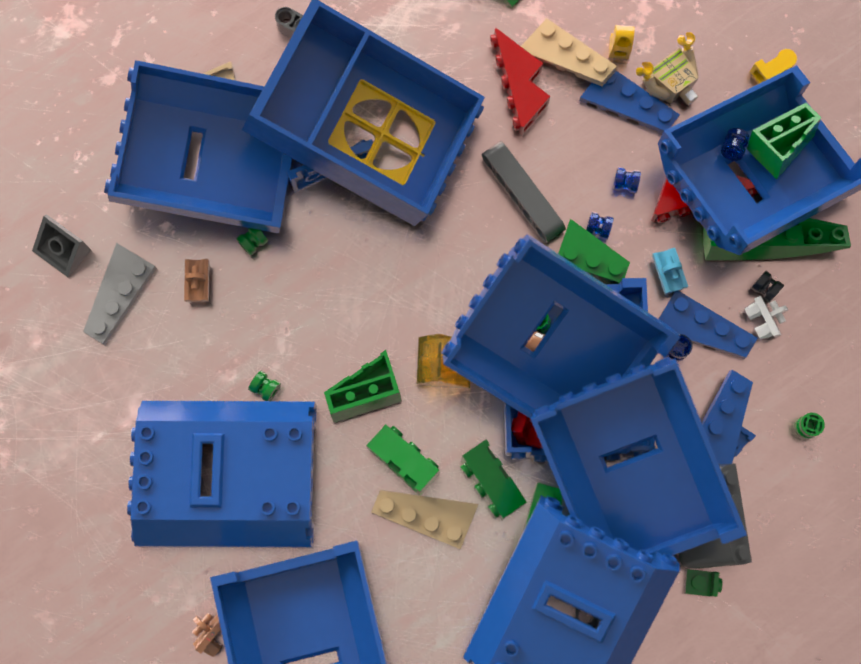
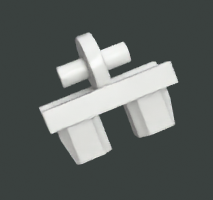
(769, 328)

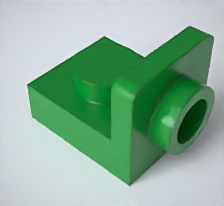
(702, 583)

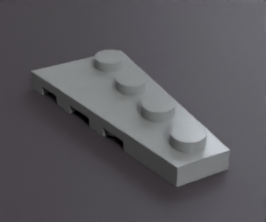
(119, 289)

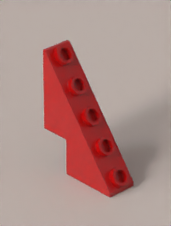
(519, 73)
(670, 203)

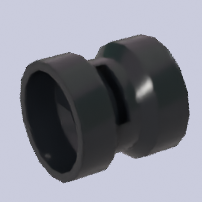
(763, 282)

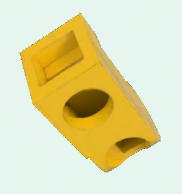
(621, 40)
(784, 60)

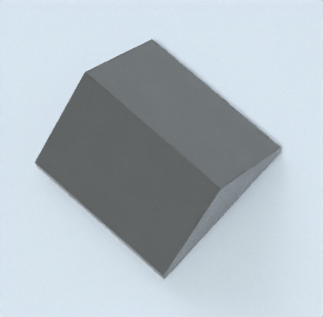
(59, 246)

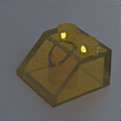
(430, 364)

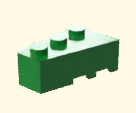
(783, 138)
(592, 255)
(364, 391)
(404, 459)
(492, 480)

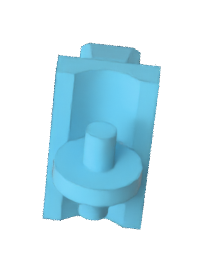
(670, 270)

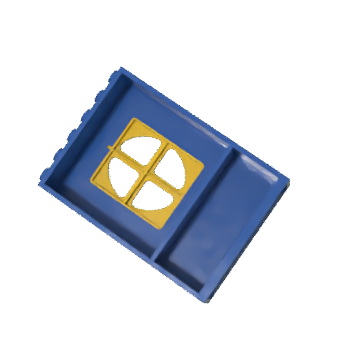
(330, 70)

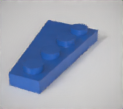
(631, 102)
(305, 176)
(706, 326)
(726, 416)

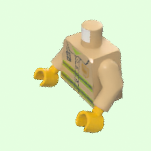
(674, 74)

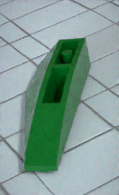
(803, 239)

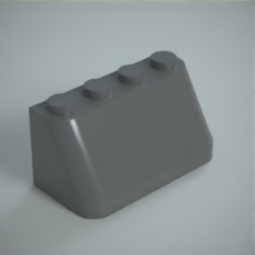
(714, 552)

